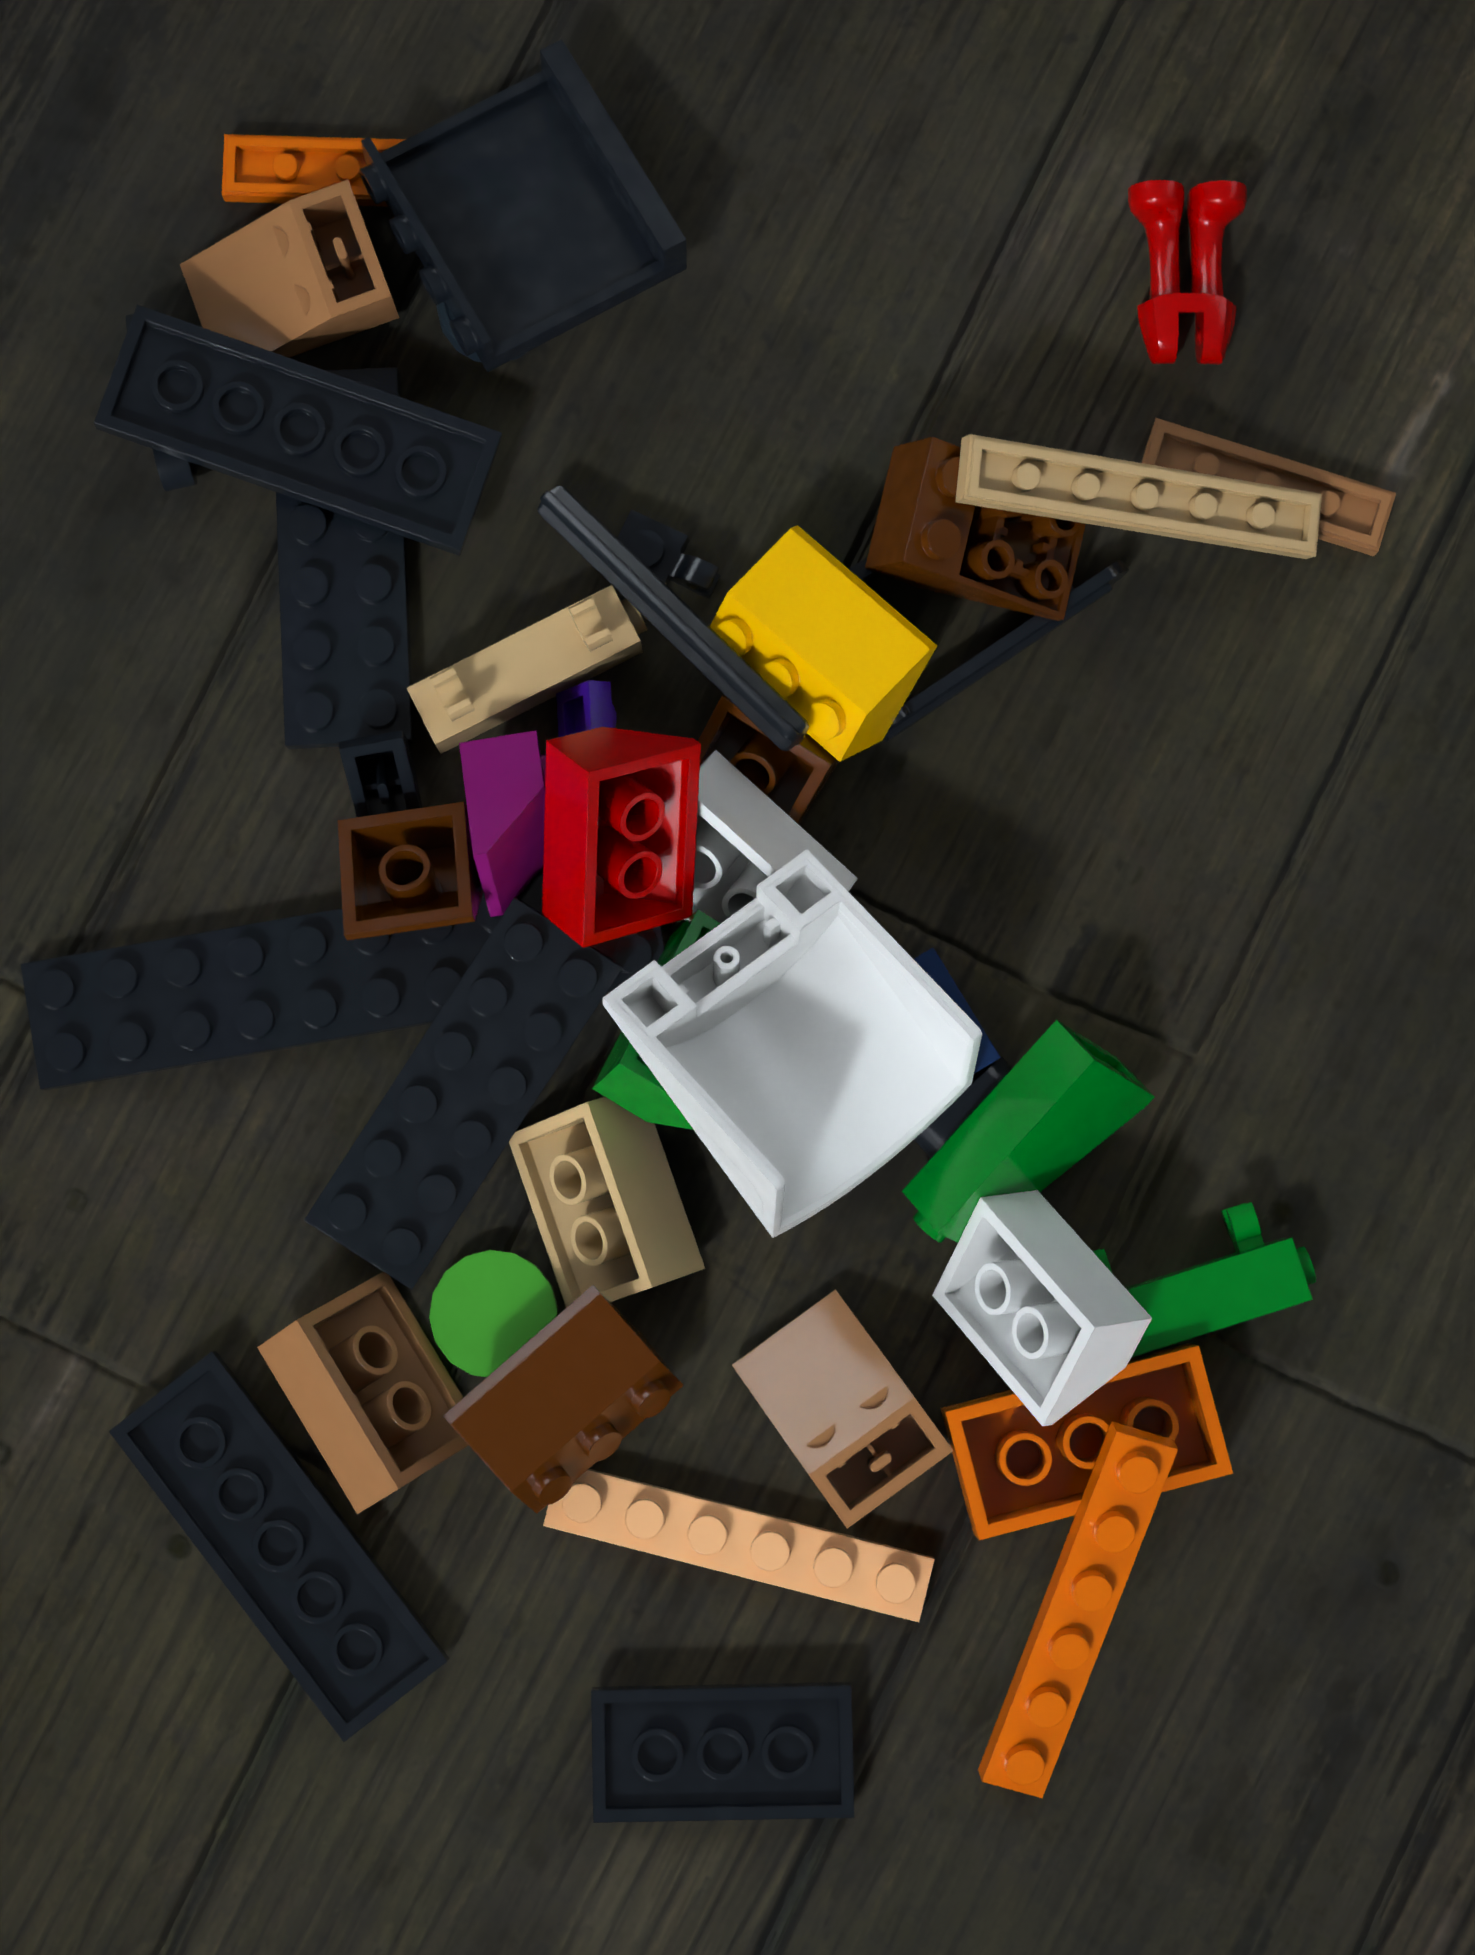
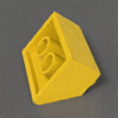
(824, 642)

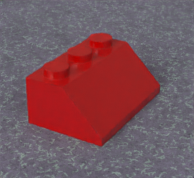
(619, 832)

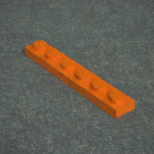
(1077, 1609)

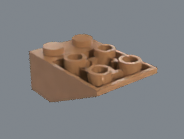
(293, 276)
(842, 1408)

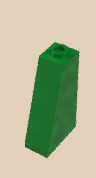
(1027, 1130)

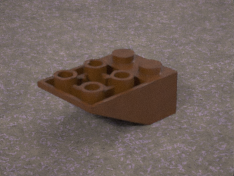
(966, 548)

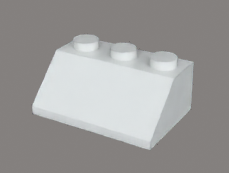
(744, 841)
(1039, 1304)

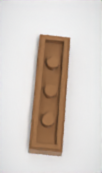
(1350, 512)

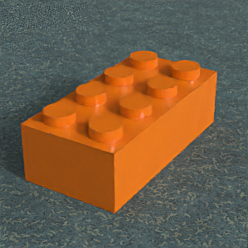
(1036, 1474)

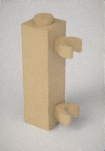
(528, 668)

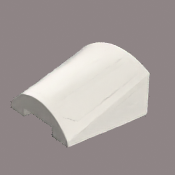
(799, 1043)

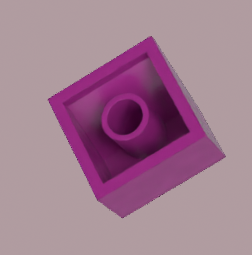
(505, 813)

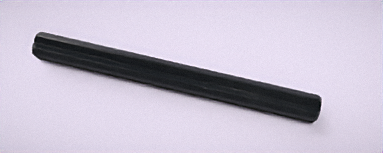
(673, 618)

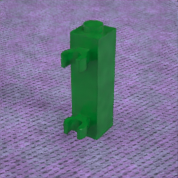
(1225, 1289)

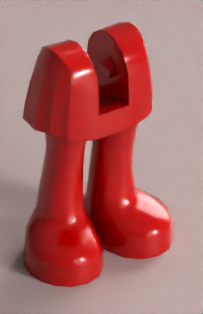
(1209, 210)

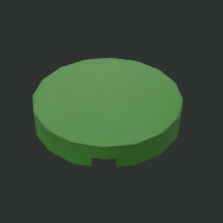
(489, 1309)

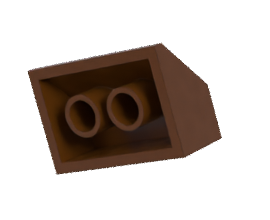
(564, 1400)

